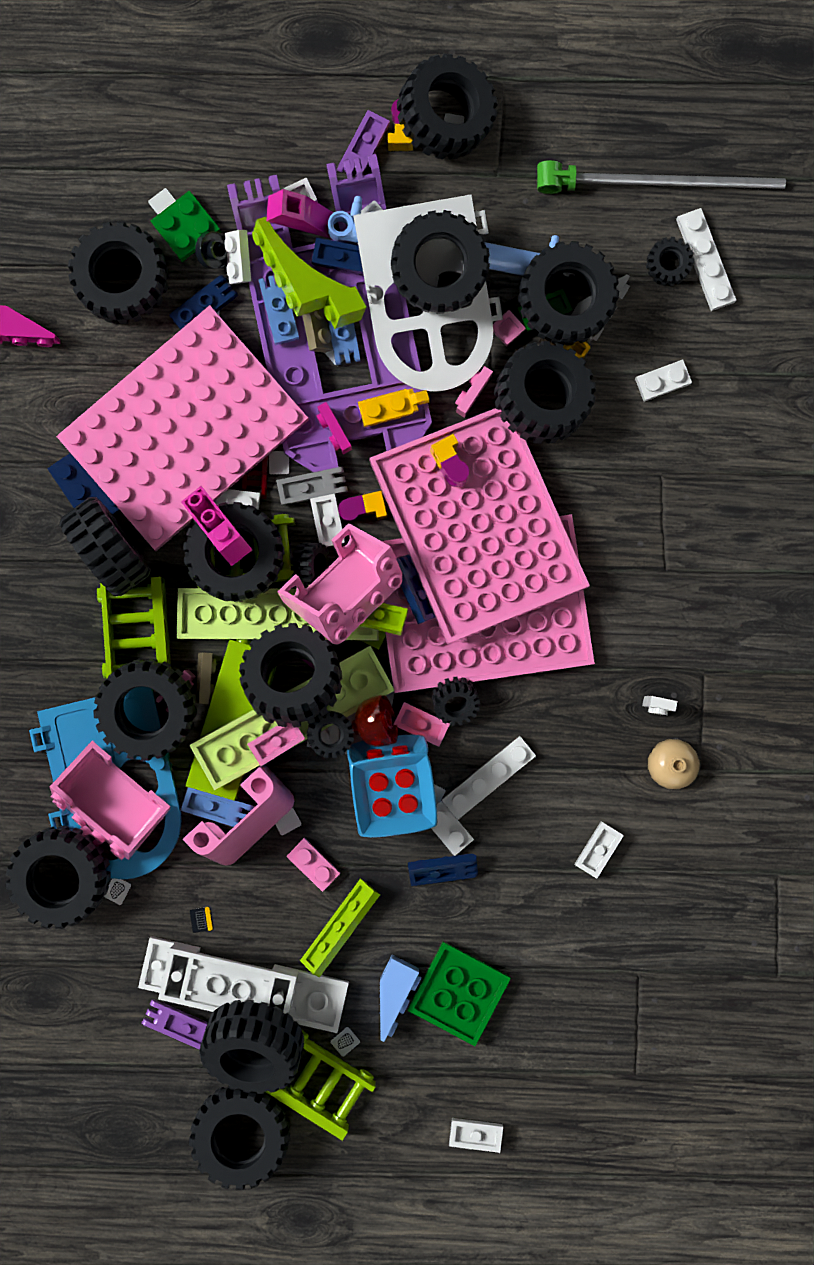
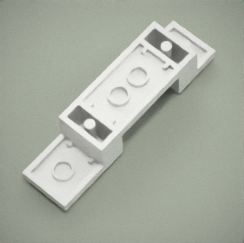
(208, 981)

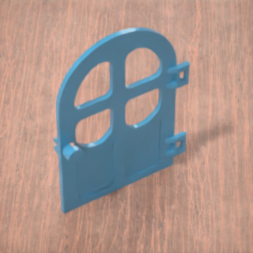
(67, 733)

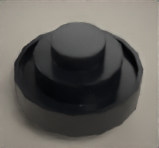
(211, 250)

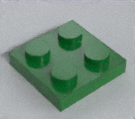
(183, 224)

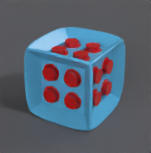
(392, 787)

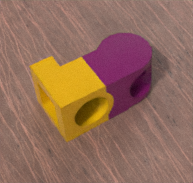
(398, 141)
(452, 468)
(362, 505)

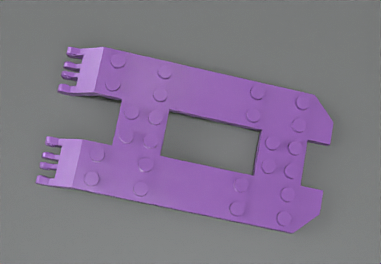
(296, 366)

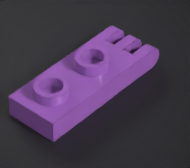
(365, 141)
(175, 1023)

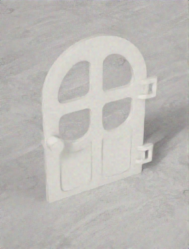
(376, 239)

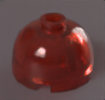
(375, 723)

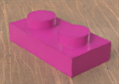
(328, 420)

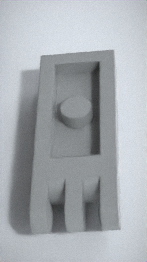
(310, 485)

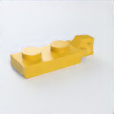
(391, 406)

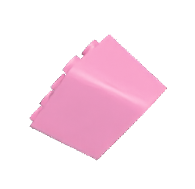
(348, 588)
(108, 801)
(273, 803)

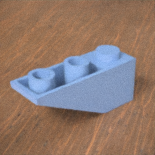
(395, 985)

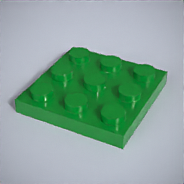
(458, 993)

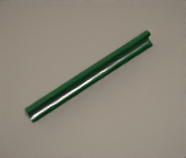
(503, 307)

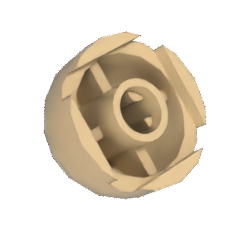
(673, 764)

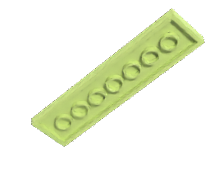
(211, 618)
(225, 751)

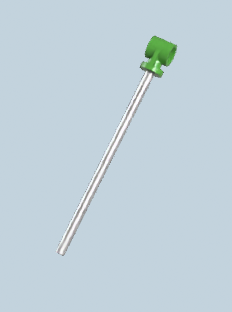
(552, 177)

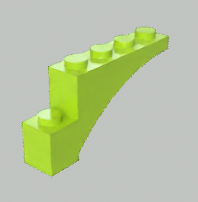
(304, 286)

